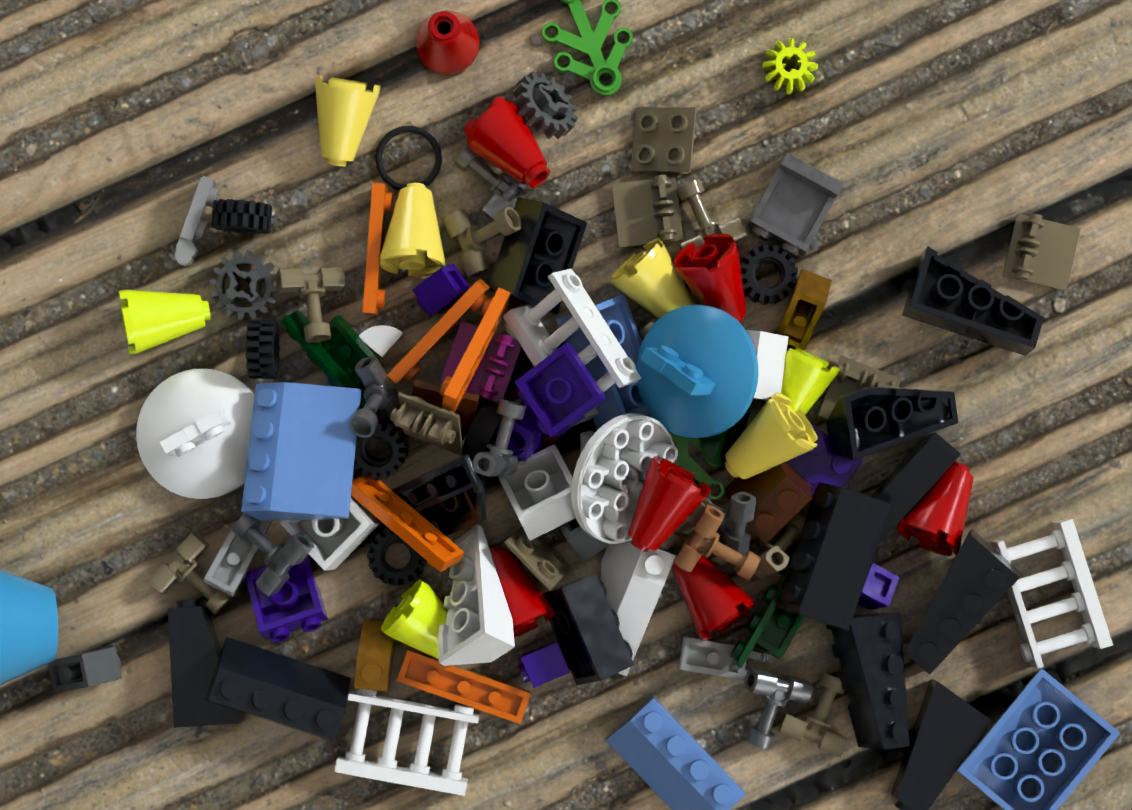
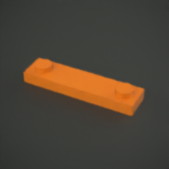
(381, 203)
(493, 312)
(408, 366)
(406, 522)
(464, 686)

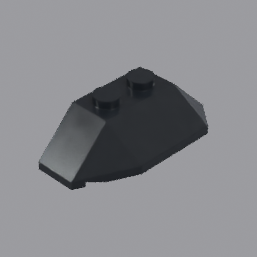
(448, 495)

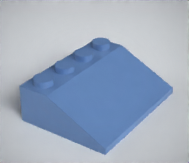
(300, 452)
(1038, 748)

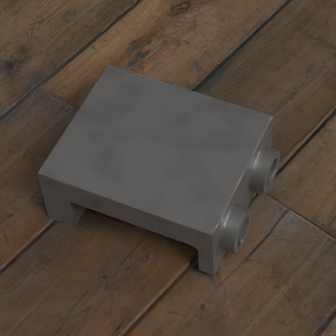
(794, 205)

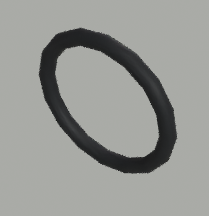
(404, 129)

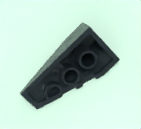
(885, 417)

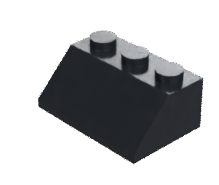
(541, 247)
(588, 630)

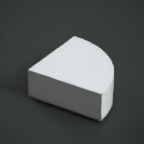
(381, 338)

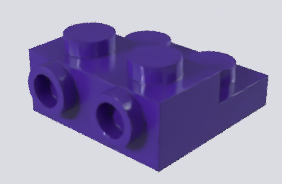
(559, 391)
(292, 608)

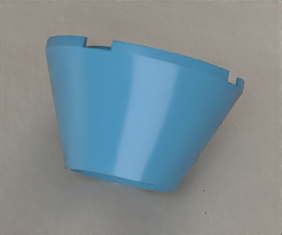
(26, 626)

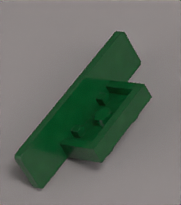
(335, 356)
(770, 628)

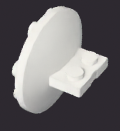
(197, 433)
(613, 473)

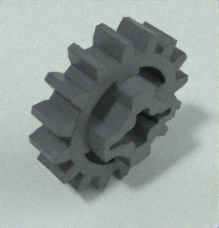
(545, 105)
(233, 295)

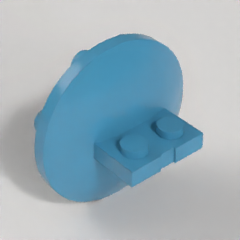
(697, 371)

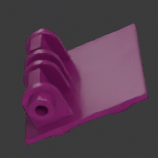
(495, 367)

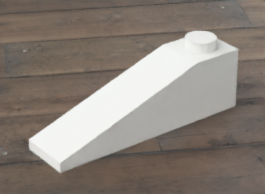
(633, 587)
(478, 614)

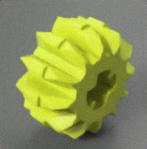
(785, 55)

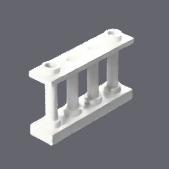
(538, 344)
(1083, 600)
(418, 774)

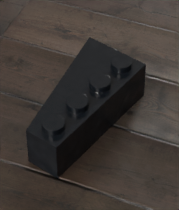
(967, 306)
(965, 596)
(874, 679)

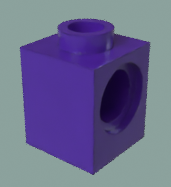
(441, 290)
(526, 436)
(878, 588)
(543, 664)

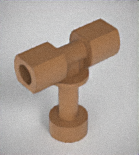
(706, 542)

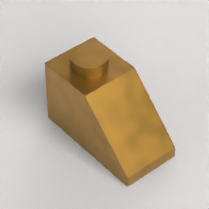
(804, 308)
(374, 658)

